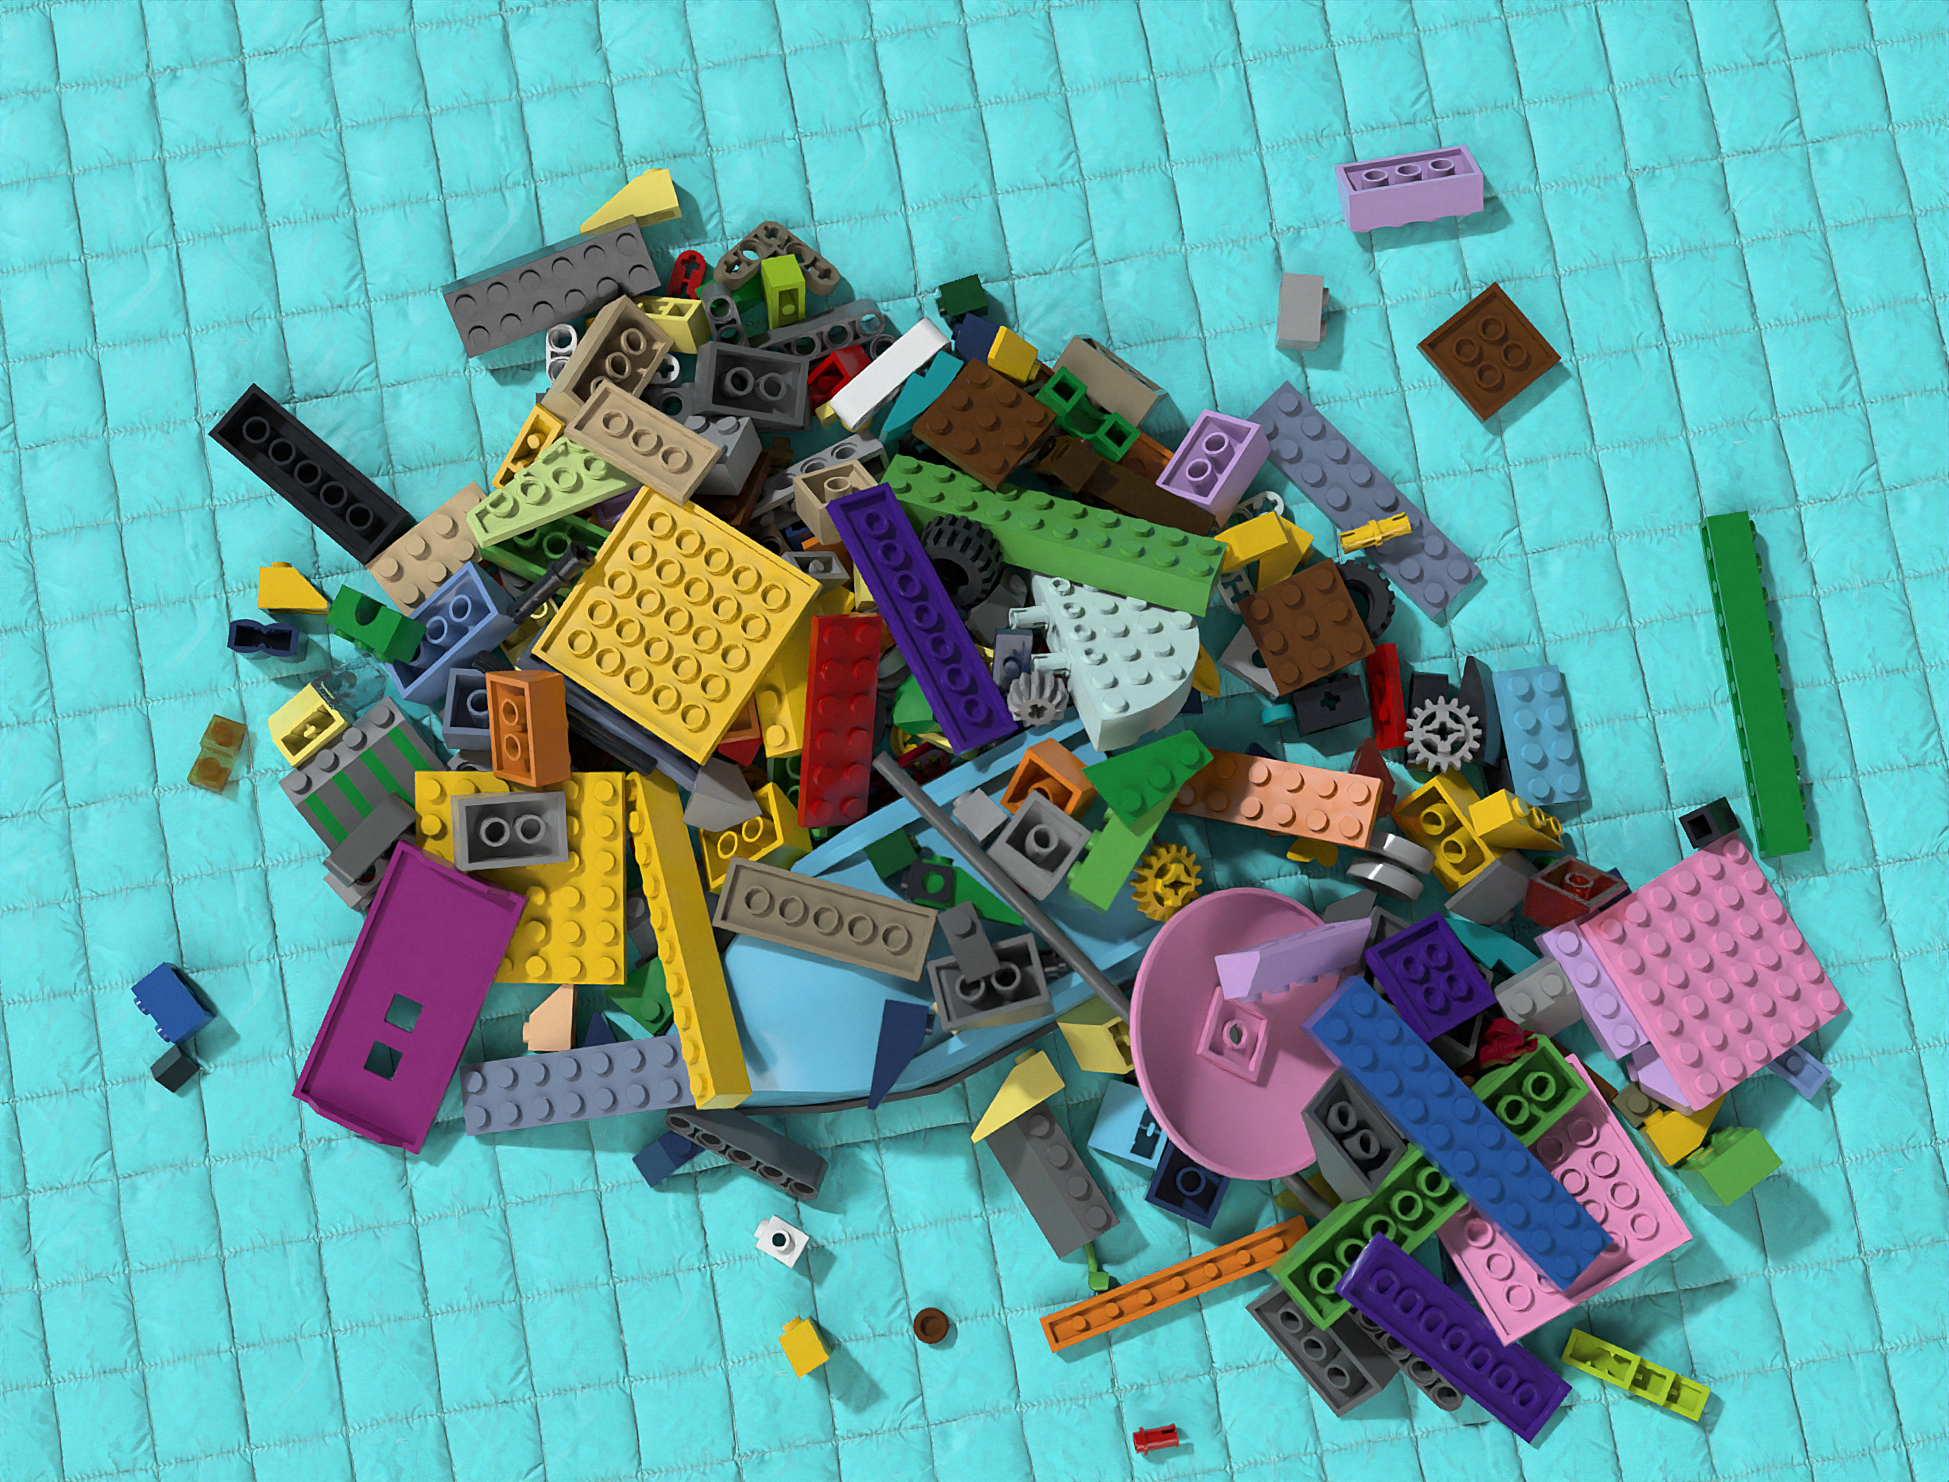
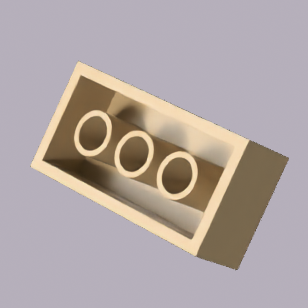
(430, 552)

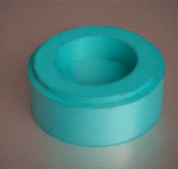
(1277, 715)

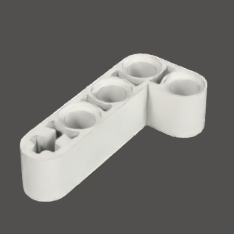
(557, 358)
(889, 373)

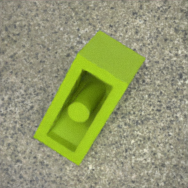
(783, 290)

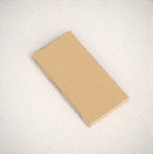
(643, 442)

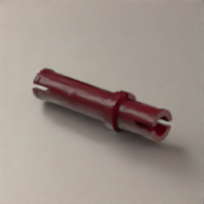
(1502, 1050)

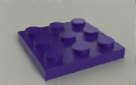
(1429, 977)

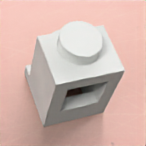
(795, 1239)

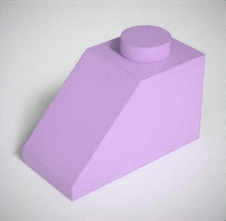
(1656, 1079)

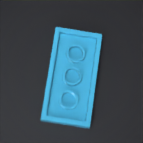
(1538, 735)

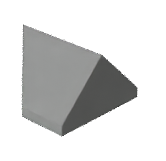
(720, 797)

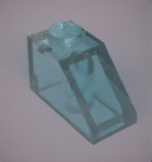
(352, 684)

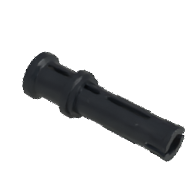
(559, 574)

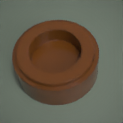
(930, 1325)

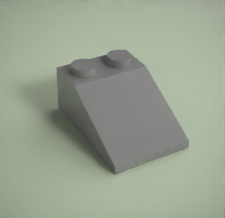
(508, 829)

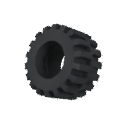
(972, 549)
(1375, 592)

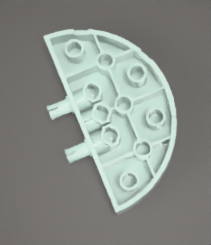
(1118, 655)

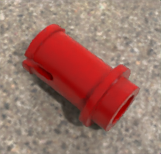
(1155, 1439)

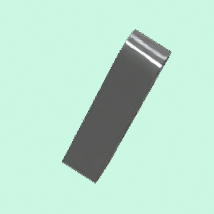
(751, 1148)
(1431, 1383)

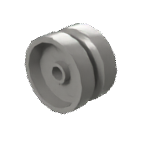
(1392, 866)

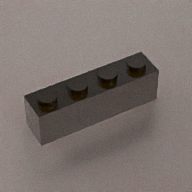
(1133, 496)

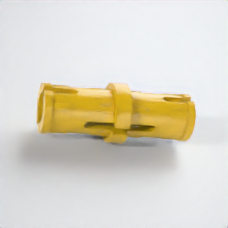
(1374, 533)

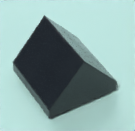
(1499, 778)
(174, 1068)

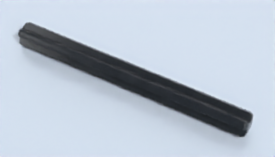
(612, 744)

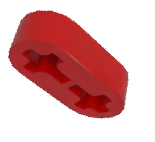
(679, 274)

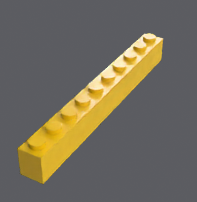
(686, 942)

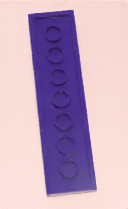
(922, 618)
(1452, 1337)

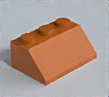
(528, 726)

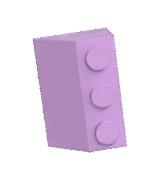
(1216, 463)

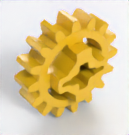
(1165, 881)

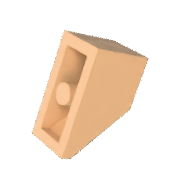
(554, 1022)

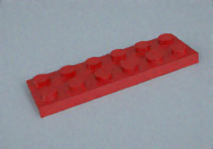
(839, 719)

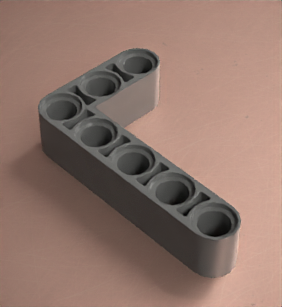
(786, 336)

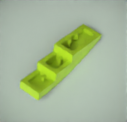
(1635, 1374)

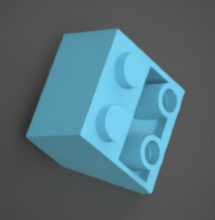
(1128, 1126)

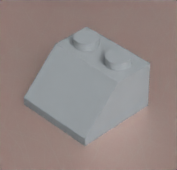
(1038, 845)
(1539, 999)

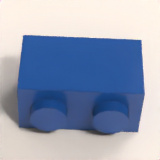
(172, 1004)

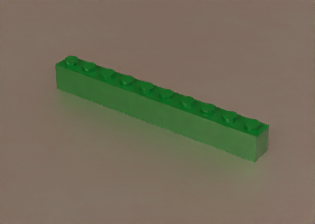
(1755, 685)

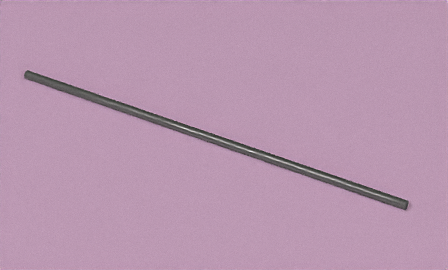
(1043, 926)

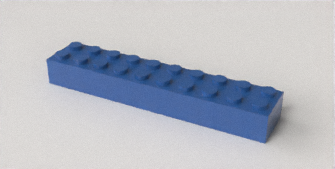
(1456, 1133)

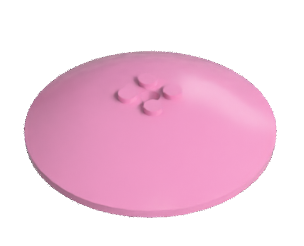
(1216, 1098)

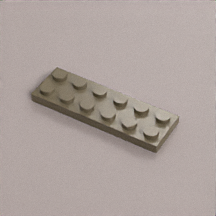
(826, 918)

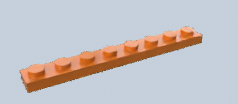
(1172, 1284)

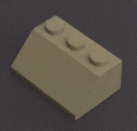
(1111, 380)

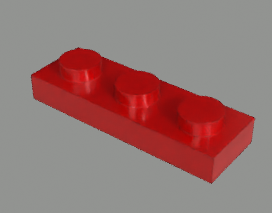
(1386, 697)

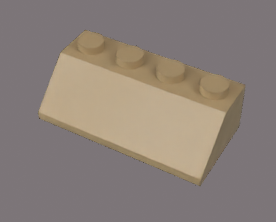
(617, 347)

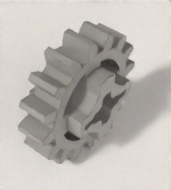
(1456, 734)

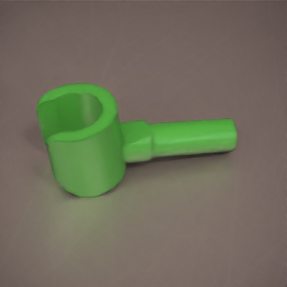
(1096, 1280)

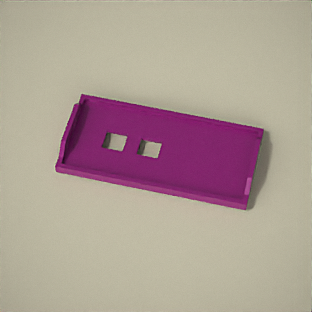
(434, 941)

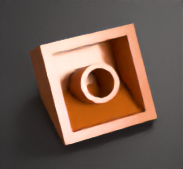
(1054, 775)

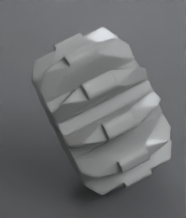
(1037, 699)

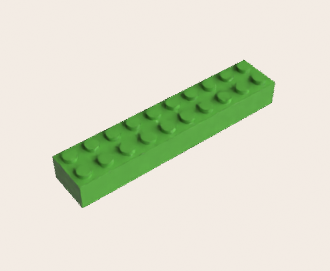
(1067, 536)
(1415, 1195)

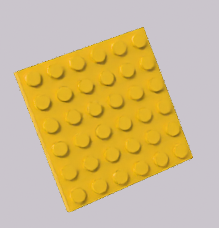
(677, 621)
(575, 908)

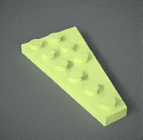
(553, 486)

